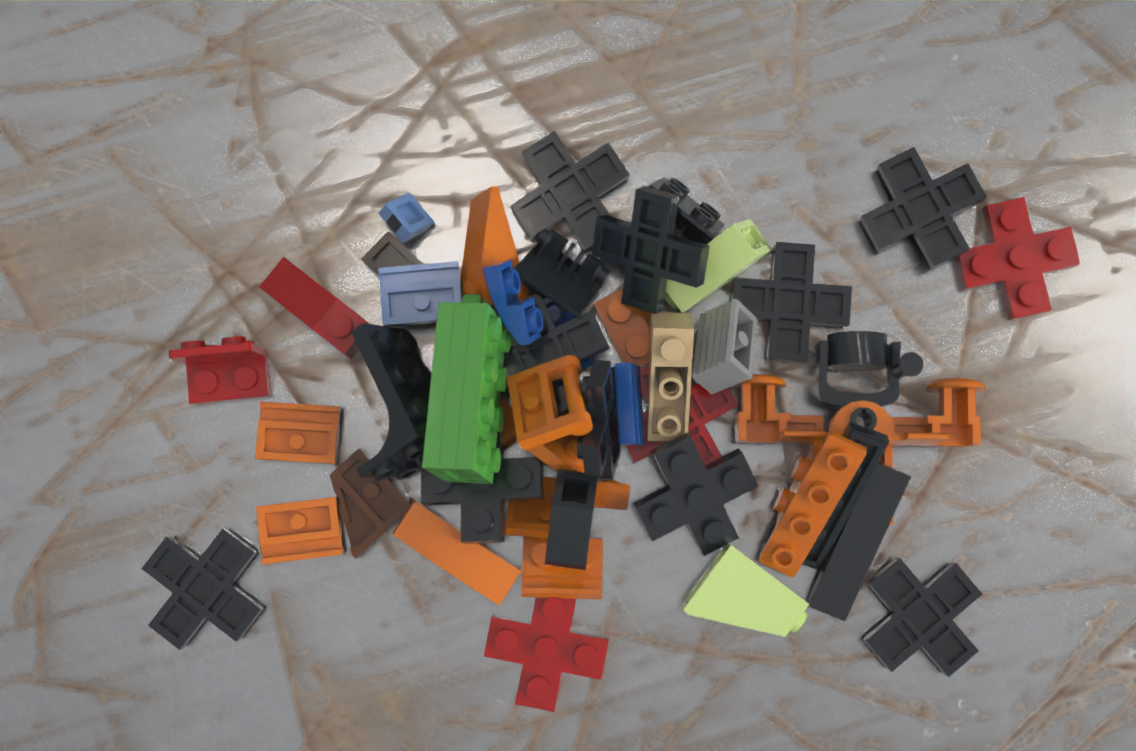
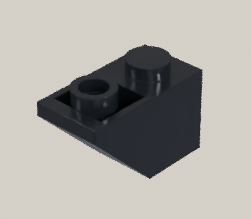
(571, 520)

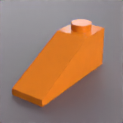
(487, 242)

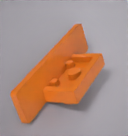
(810, 501)
(532, 517)

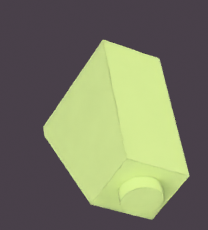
(728, 257)
(745, 596)

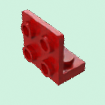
(224, 371)

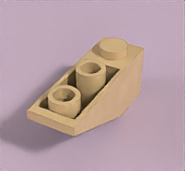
(669, 375)

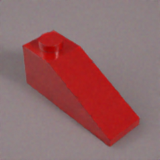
(313, 306)

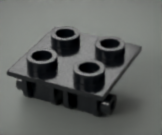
(702, 217)
(558, 276)

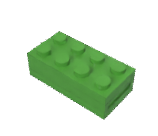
(466, 392)

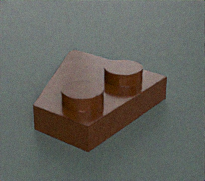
(366, 504)

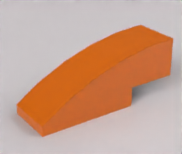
(442, 545)

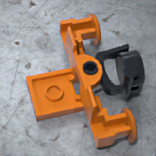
(861, 351)

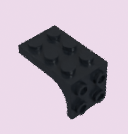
(405, 389)

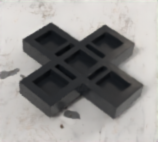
(568, 188)
(923, 208)
(650, 250)
(793, 301)
(577, 337)
(600, 446)
(695, 494)
(484, 503)
(202, 588)
(922, 616)

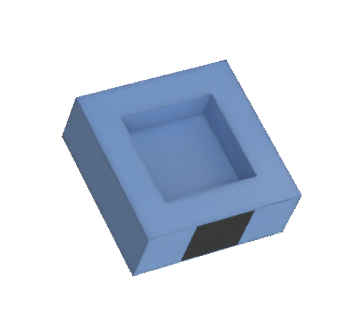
(406, 217)

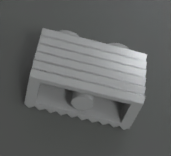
(724, 346)

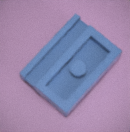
(413, 292)

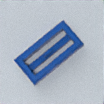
(629, 404)

